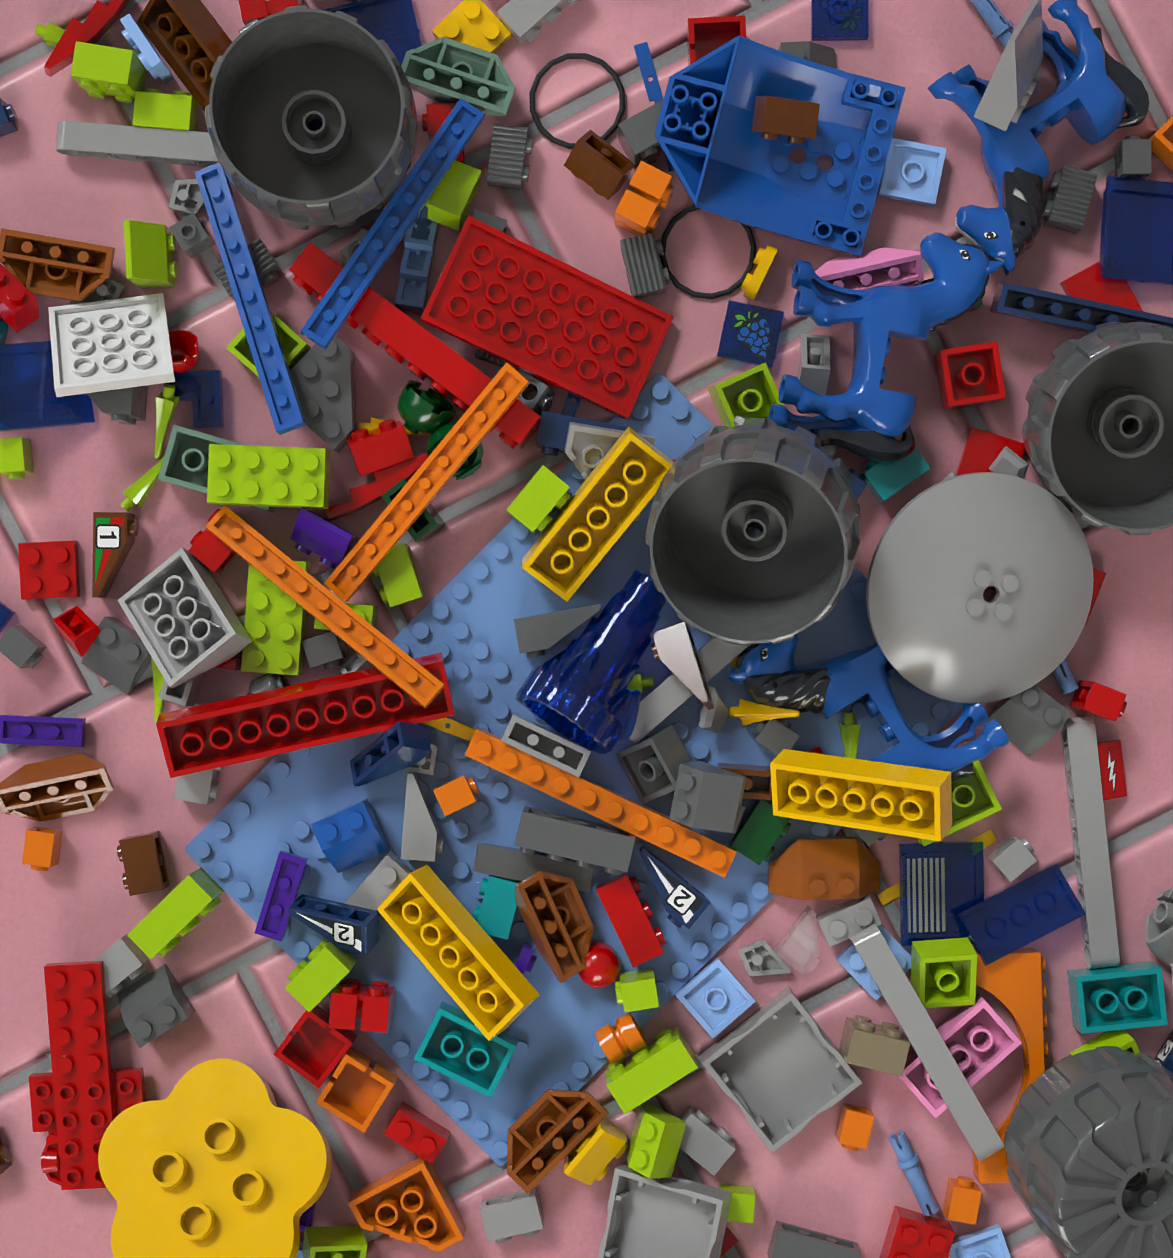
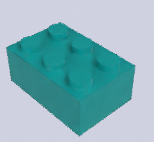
(1117, 997)
(463, 1053)

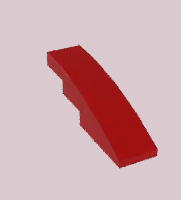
(94, 27)
(372, 492)

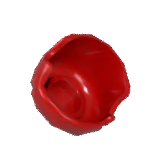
(184, 350)
(601, 966)

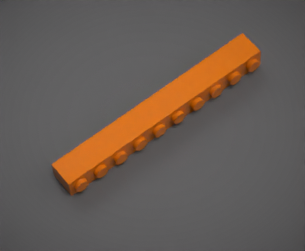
(602, 803)

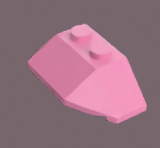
(874, 269)

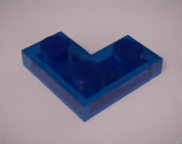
(206, 394)

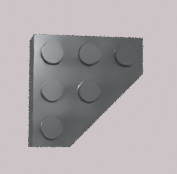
(328, 392)

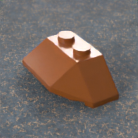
(55, 264)
(55, 788)
(824, 870)
(556, 921)
(549, 1133)

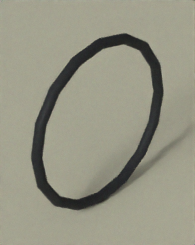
(576, 56)
(700, 294)

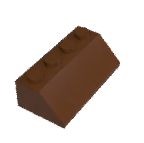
(187, 41)

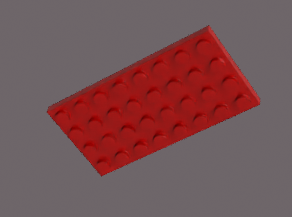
(546, 318)

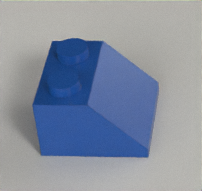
(350, 836)

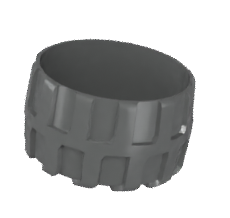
(304, 70)
(1078, 419)
(743, 578)
(1097, 1154)

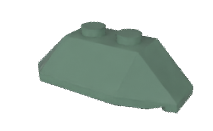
(455, 70)

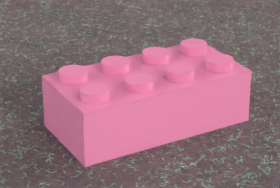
(977, 1043)

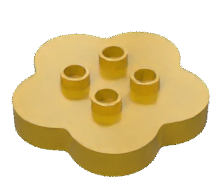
(212, 1169)

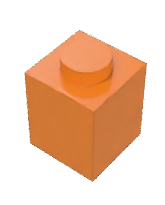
(456, 794)
(42, 848)
(854, 1127)
(962, 1200)

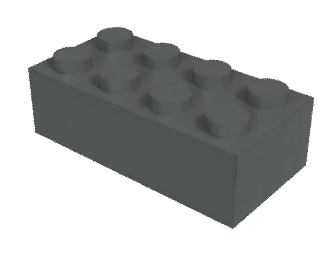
(574, 839)

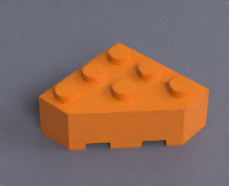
(410, 1207)

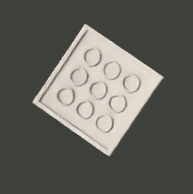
(110, 345)

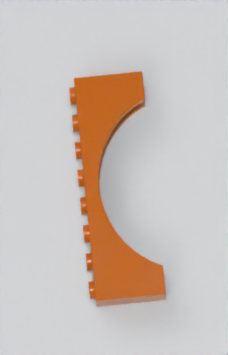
(1019, 987)

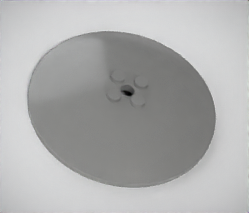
(933, 576)

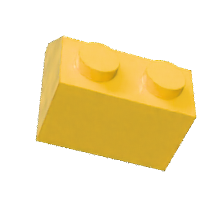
(594, 1152)

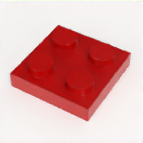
(49, 569)

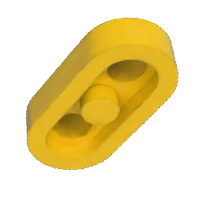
(753, 282)

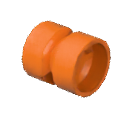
(620, 1038)

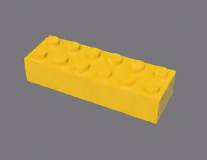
(597, 514)
(862, 794)
(457, 952)

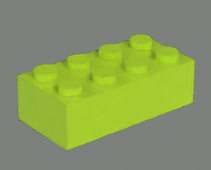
(268, 476)
(275, 627)

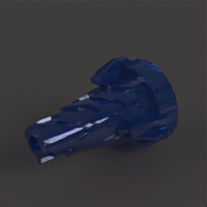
(586, 685)

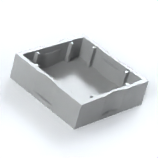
(780, 1069)
(663, 1217)

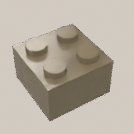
(874, 1045)

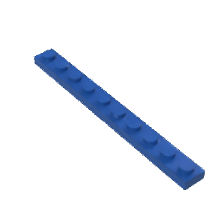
(392, 224)
(250, 299)

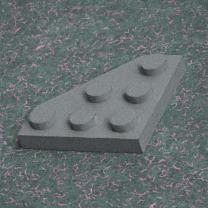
(589, 444)

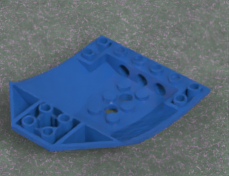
(751, 179)

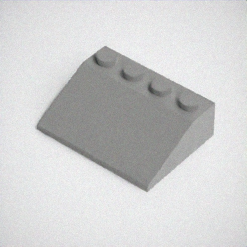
(1015, 72)
(184, 619)

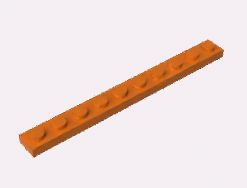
(427, 482)
(325, 606)

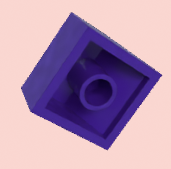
(322, 537)

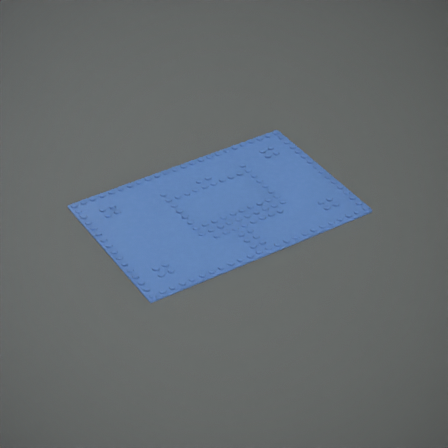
(484, 669)

